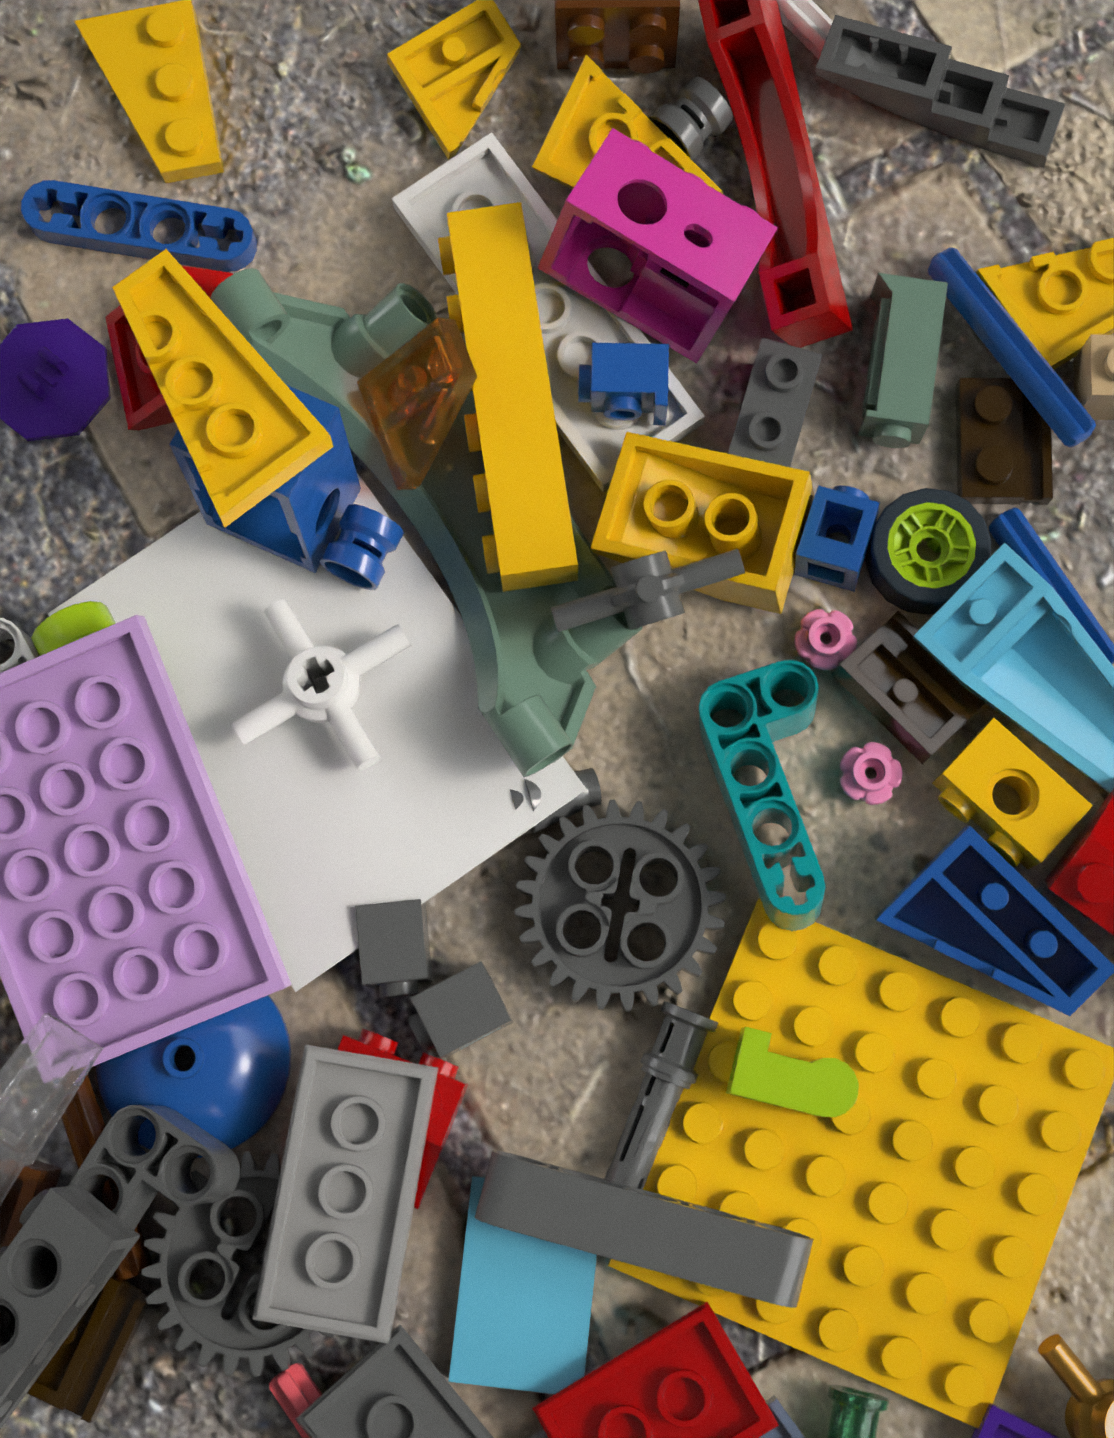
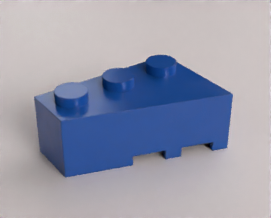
(996, 922)

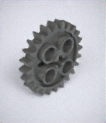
(676, 916)
(198, 1236)

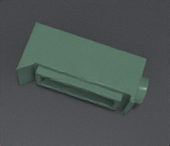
(902, 359)

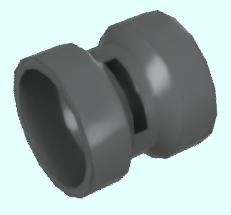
(694, 116)

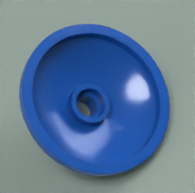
(230, 1088)

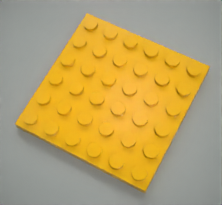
(921, 1196)

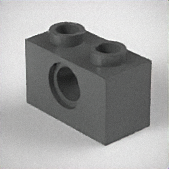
(775, 403)

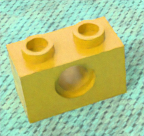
(1047, 801)

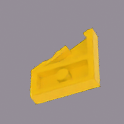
(456, 70)

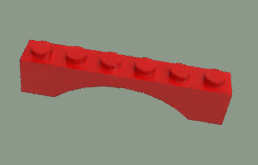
(800, 261)

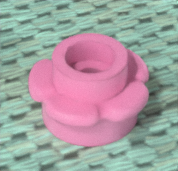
(823, 655)
(855, 782)

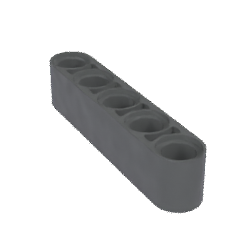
(644, 1228)

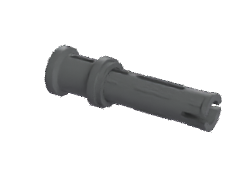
(667, 1071)

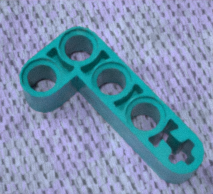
(772, 799)

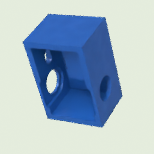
(304, 511)

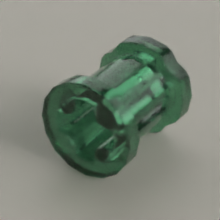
(854, 1412)

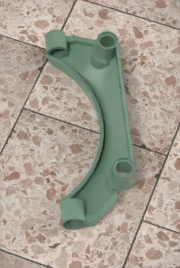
(527, 672)

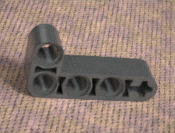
(144, 1174)

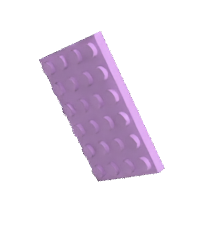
(116, 854)

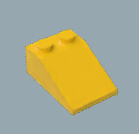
(703, 506)

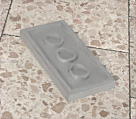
(346, 1194)

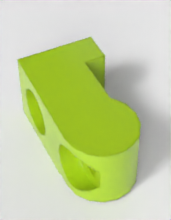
(814, 1087)

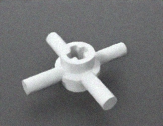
(300, 692)

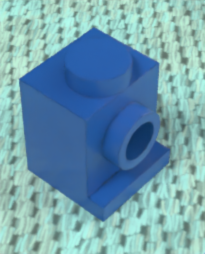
(626, 381)
(832, 561)

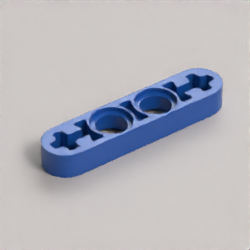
(142, 216)

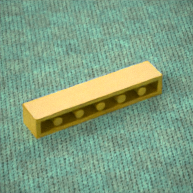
(511, 397)

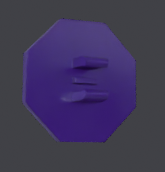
(51, 379)

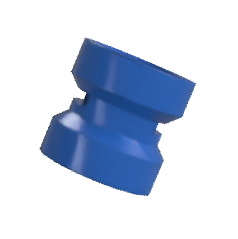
(361, 547)

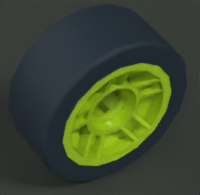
(948, 526)

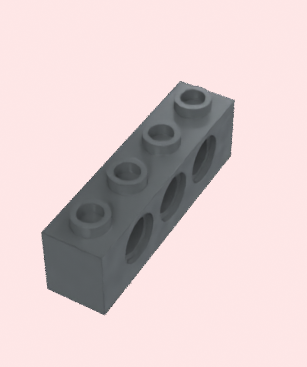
(88, 1250)

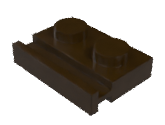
(1001, 444)
(907, 688)
(93, 1351)

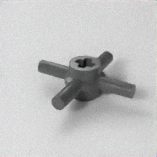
(647, 590)

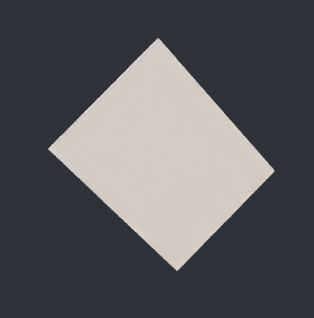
(296, 805)

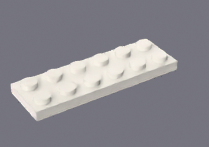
(569, 321)

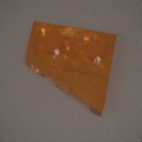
(417, 398)

